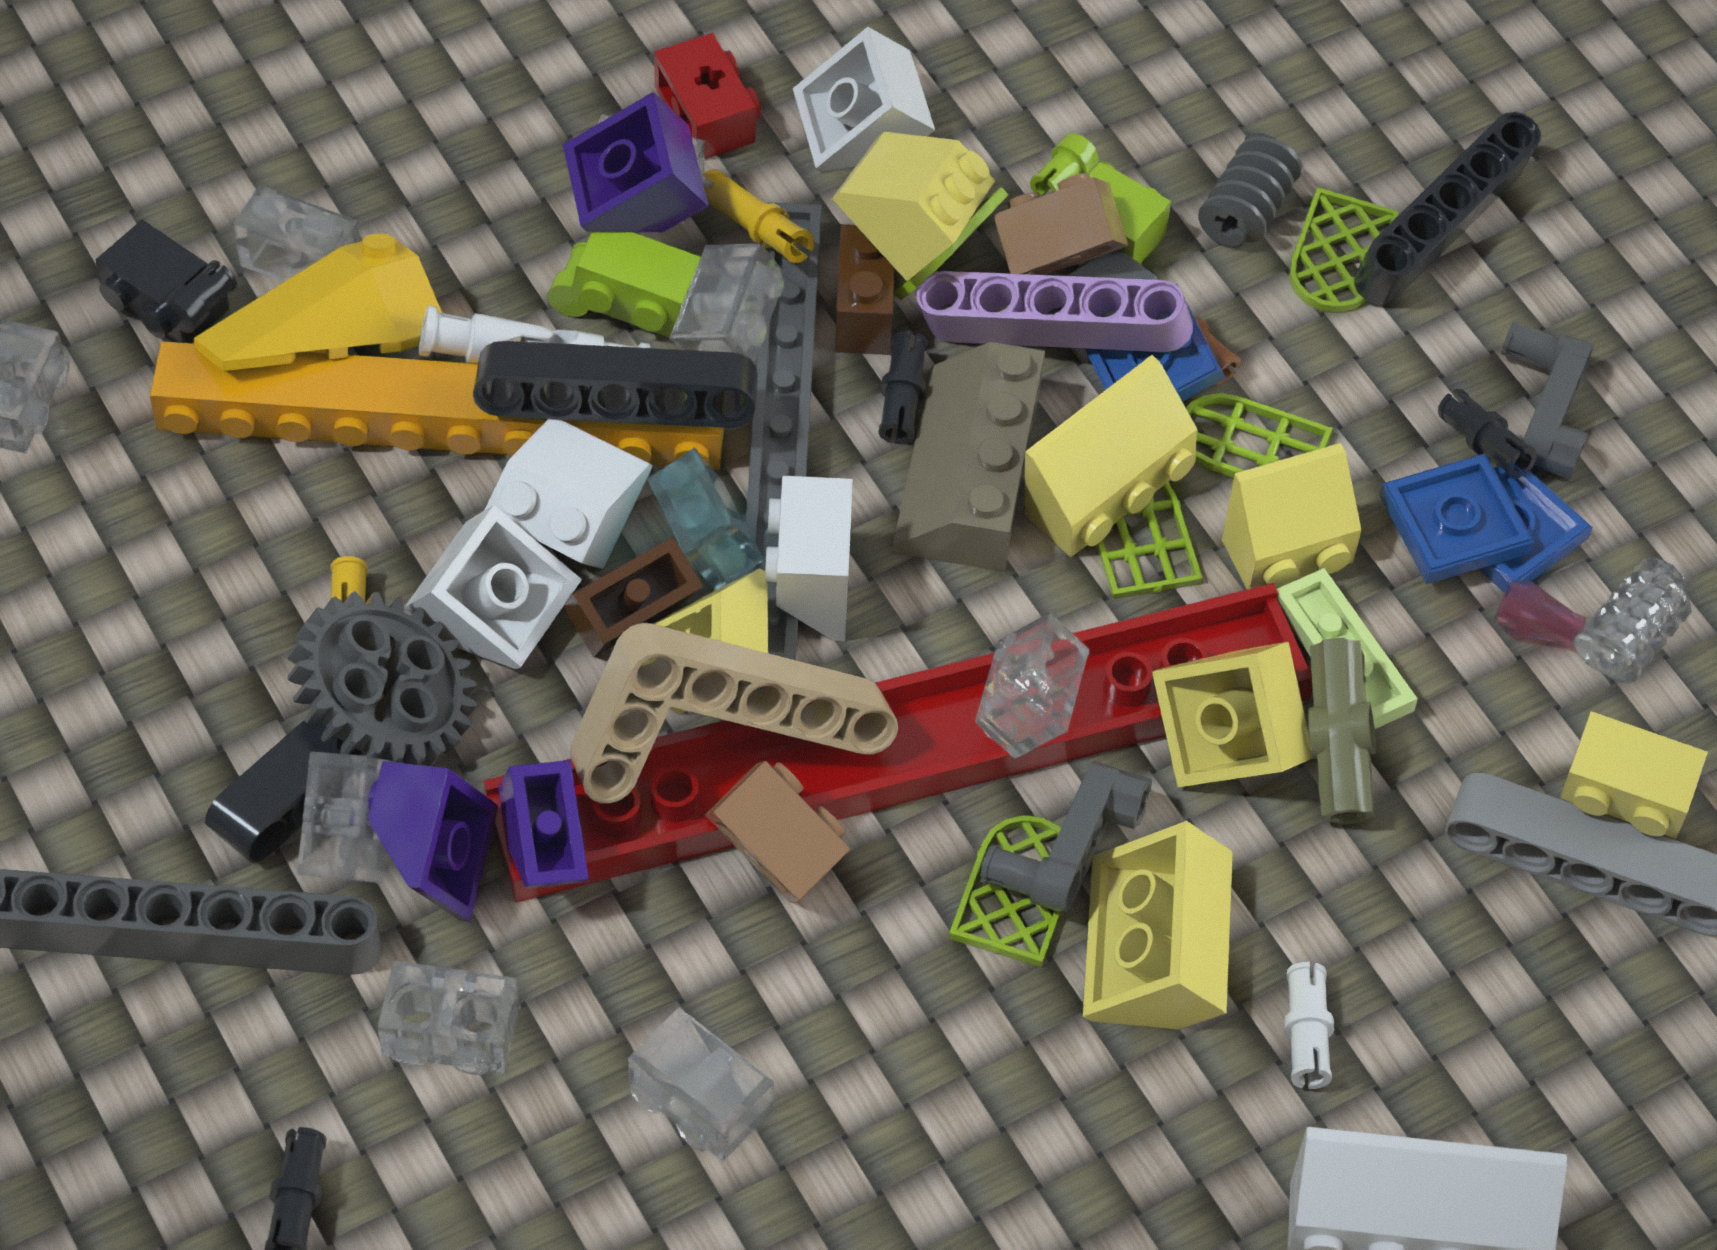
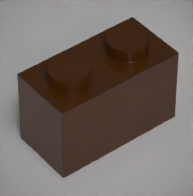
(863, 296)
(633, 595)

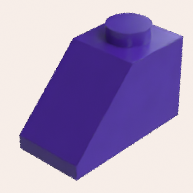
(543, 824)

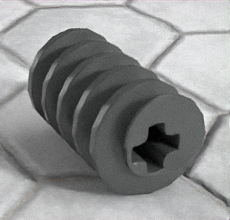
(1250, 191)

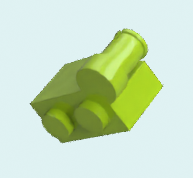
(1140, 207)
(626, 280)

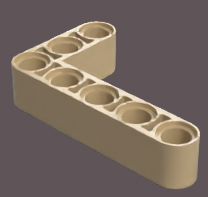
(722, 695)

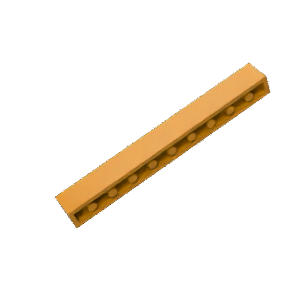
(375, 403)

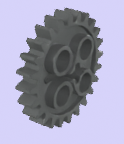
(343, 678)

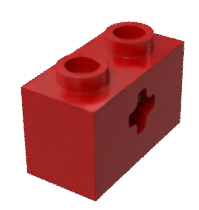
(707, 93)

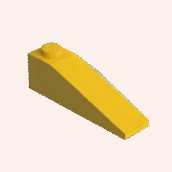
(344, 300)

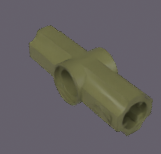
(1342, 731)

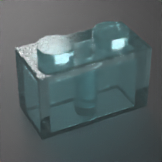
(705, 519)

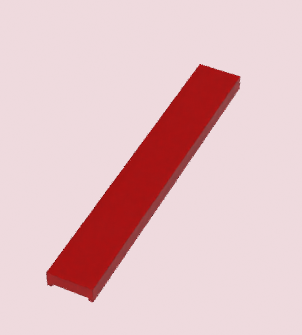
(934, 746)

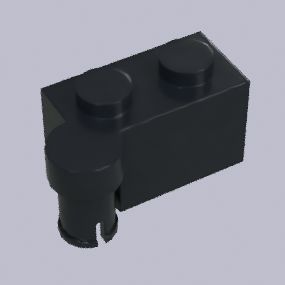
(163, 284)

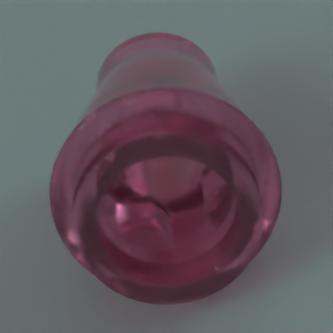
(1537, 615)

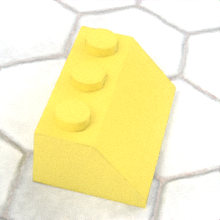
(914, 196)
(1109, 458)
(1159, 930)

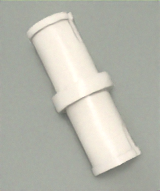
(1309, 1025)

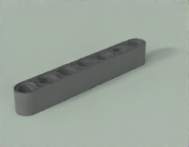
(195, 932)

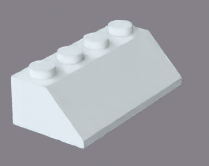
(1421, 1194)

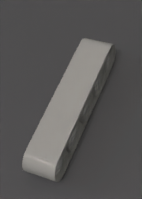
(1586, 851)

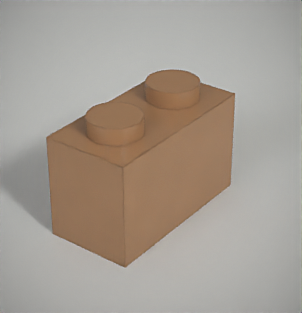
(1060, 227)
(779, 829)

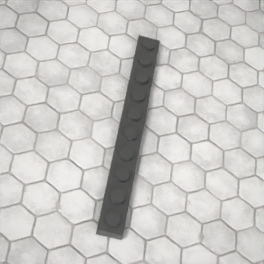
(783, 407)

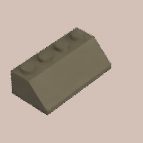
(970, 456)

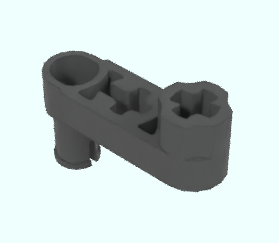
(1566, 360)
(1054, 882)

